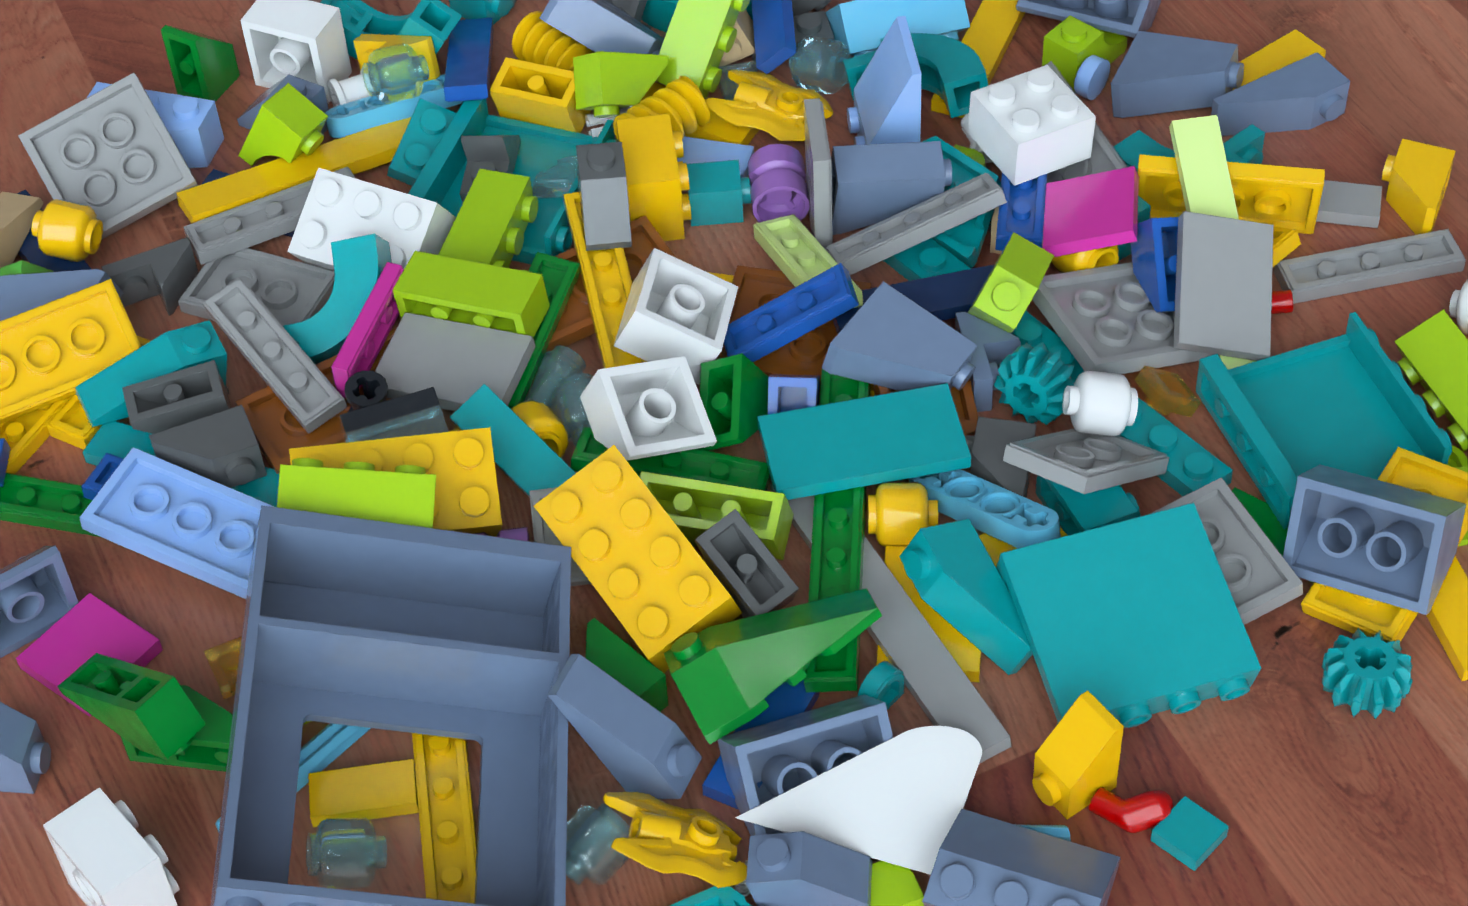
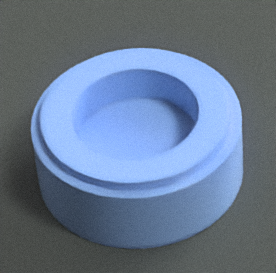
(1092, 77)

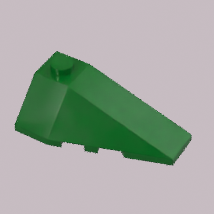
(740, 662)

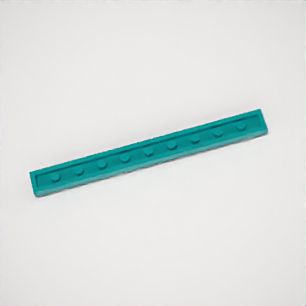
(1189, 463)

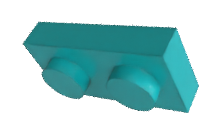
(419, 141)

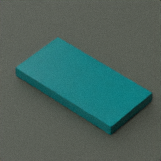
(863, 442)

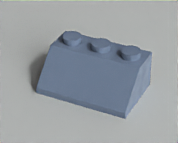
(1113, 16)
(1372, 537)
(33, 597)
(799, 749)
(1011, 865)

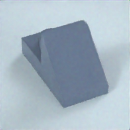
(992, 348)

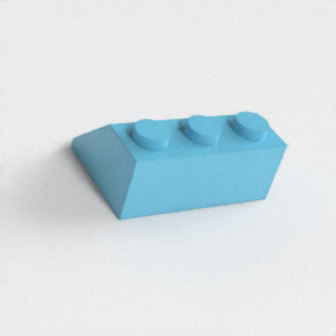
(865, 22)

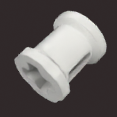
(347, 90)

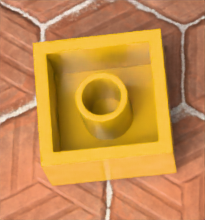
(655, 174)

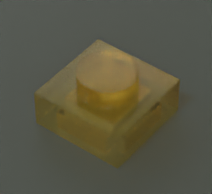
(1167, 392)
(224, 665)

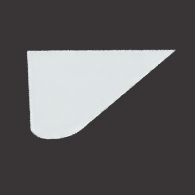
(887, 800)

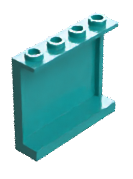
(538, 152)
(1316, 406)
(1132, 617)

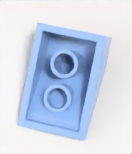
(889, 92)

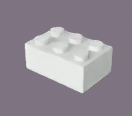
(352, 208)

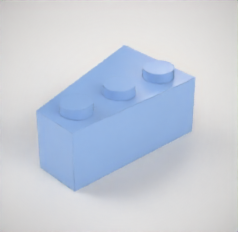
(190, 122)

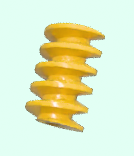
(544, 44)
(678, 99)

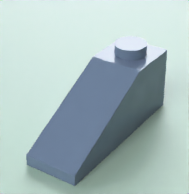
(1286, 99)
(624, 731)

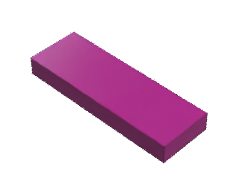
(369, 329)

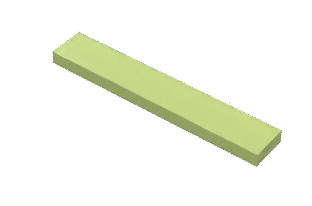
(1204, 176)

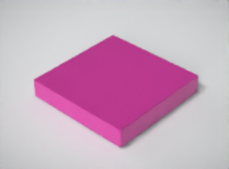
(1091, 212)
(80, 634)

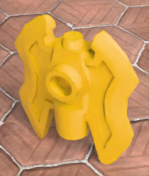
(767, 105)
(678, 839)

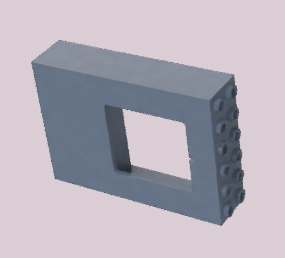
(404, 638)

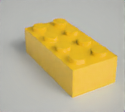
(460, 460)
(635, 556)

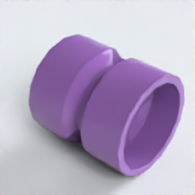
(778, 183)

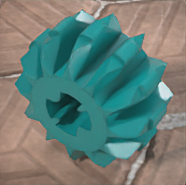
(1034, 382)
(1367, 673)

